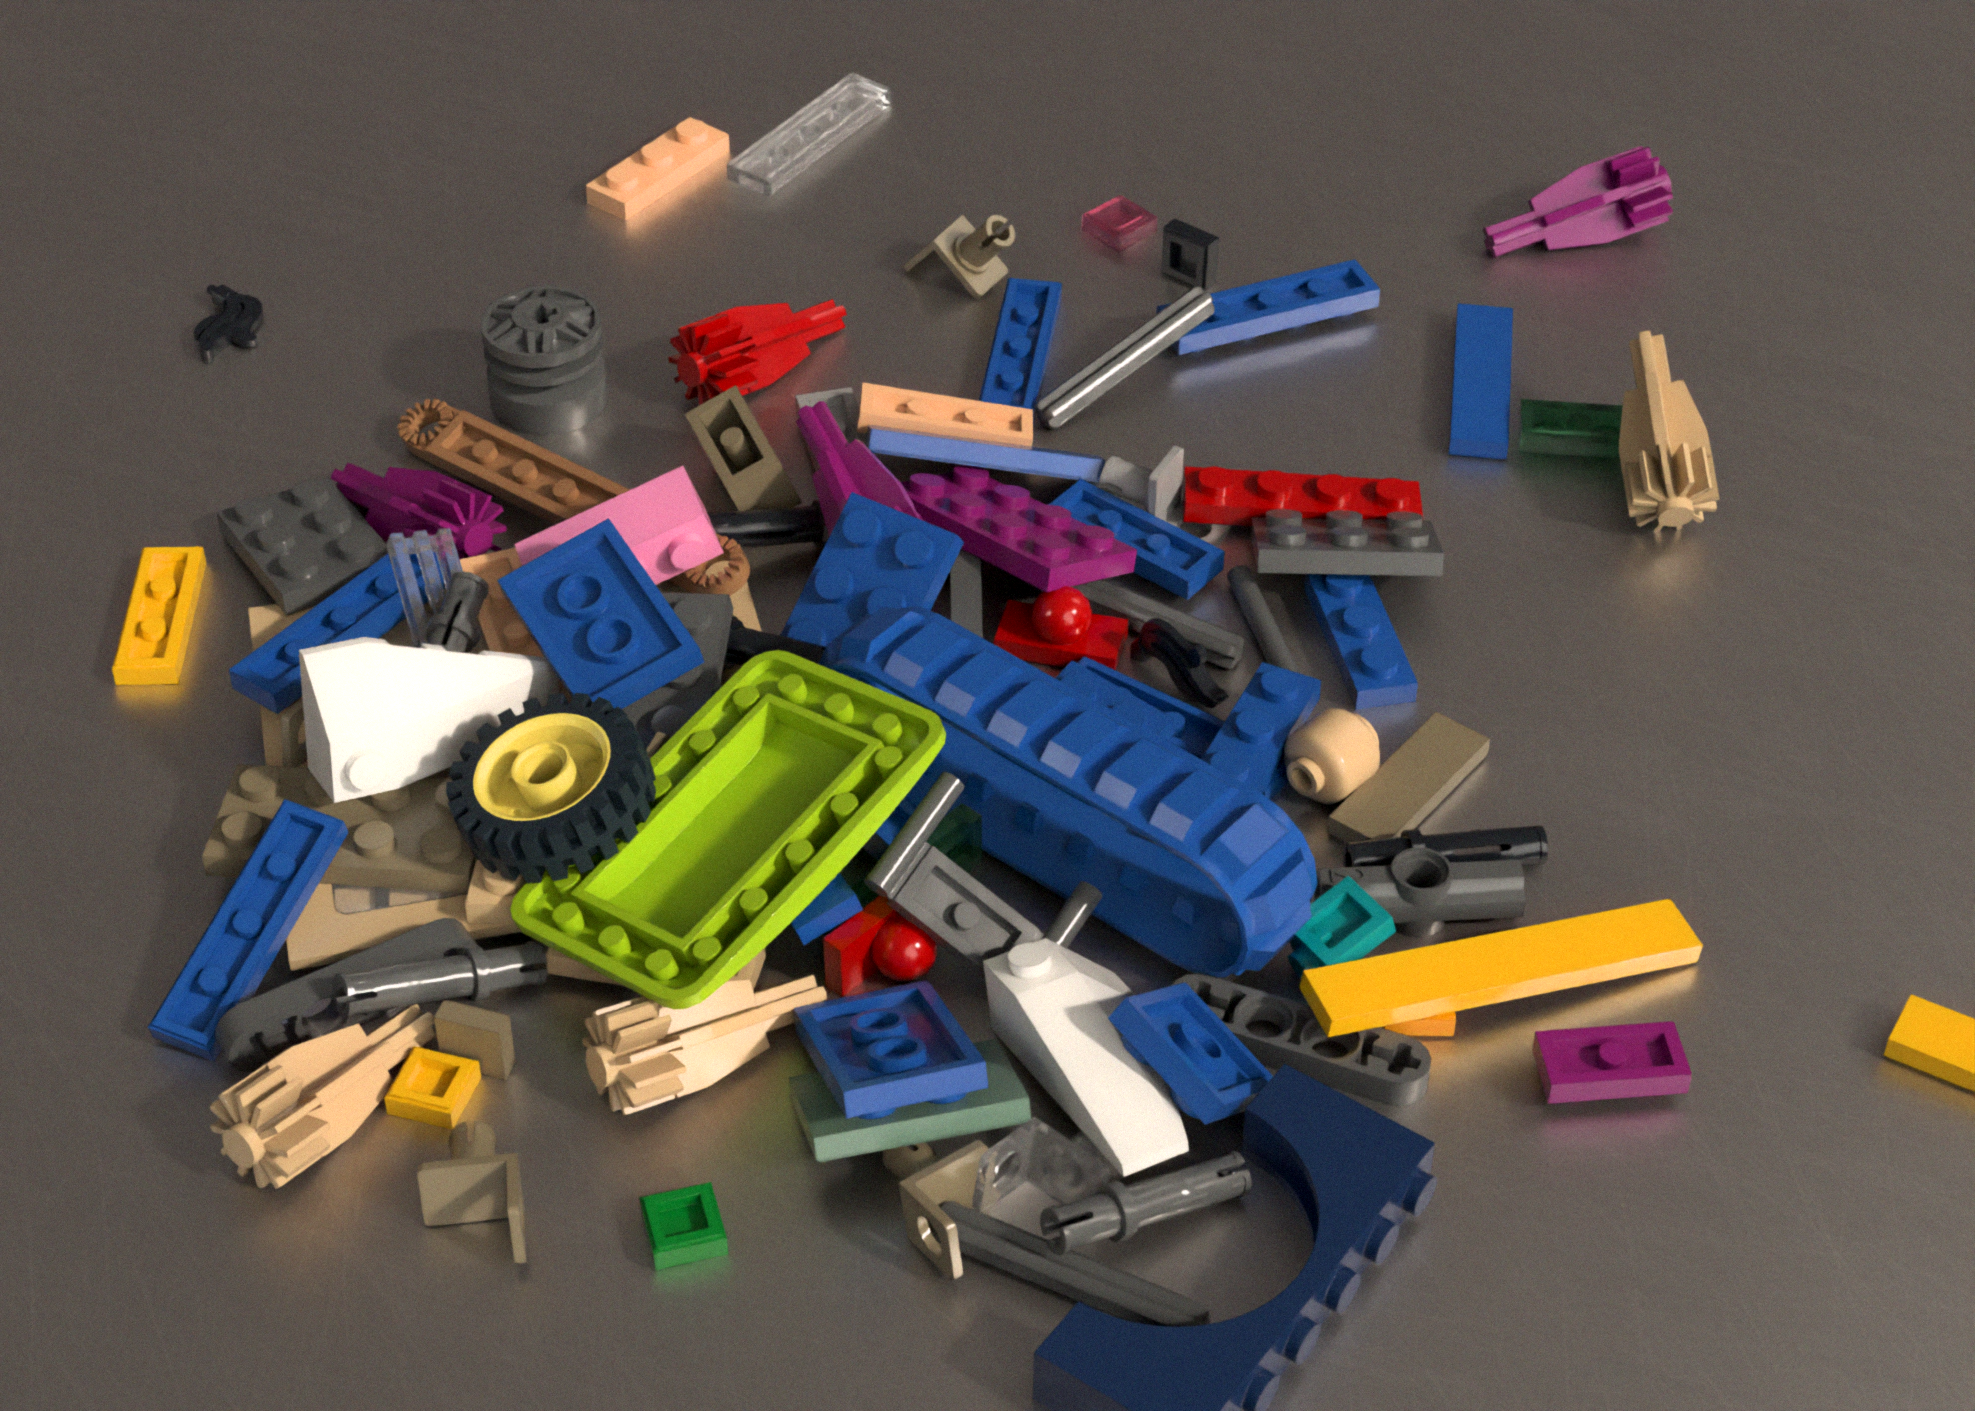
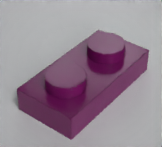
(1611, 1062)

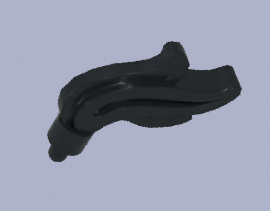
(233, 325)
(1181, 659)

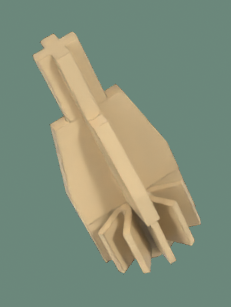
(1663, 444)
(662, 1053)
(313, 1096)

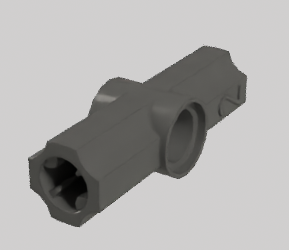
(1427, 889)

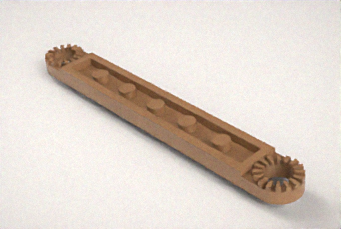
(537, 479)

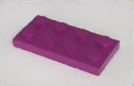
(1017, 531)

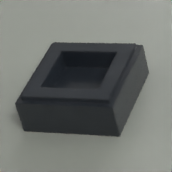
(1190, 254)

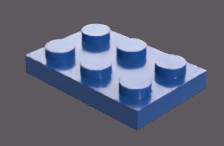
(871, 563)
(601, 618)
(890, 1050)

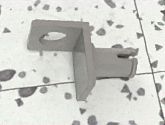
(1156, 489)

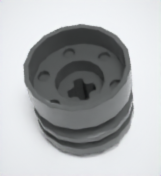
(544, 360)

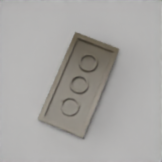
(393, 837)

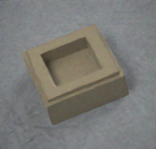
(477, 1036)

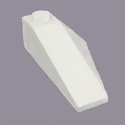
(404, 712)
(1055, 1020)

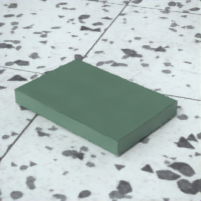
(836, 1137)

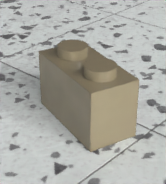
(741, 453)

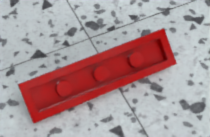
(1236, 496)

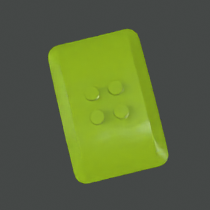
(744, 829)

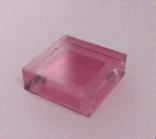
(1119, 223)

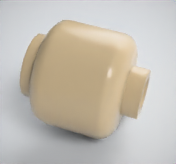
(1331, 755)

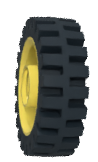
(551, 787)

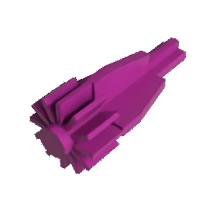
(1590, 206)
(847, 468)
(423, 501)

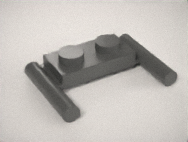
(953, 904)

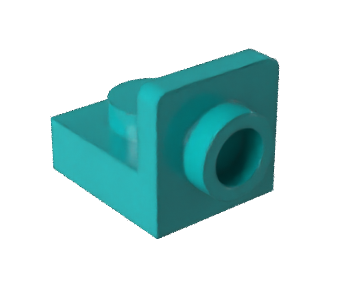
(1342, 928)

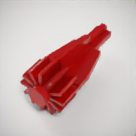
(749, 346)

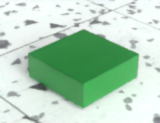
(683, 1226)

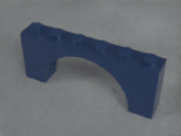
(1354, 1186)

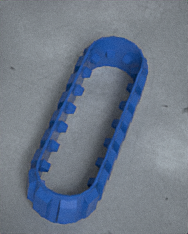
(1246, 858)

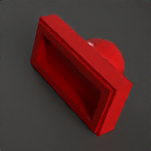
(1061, 630)
(873, 942)

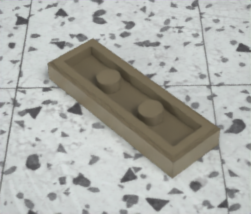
(1410, 782)

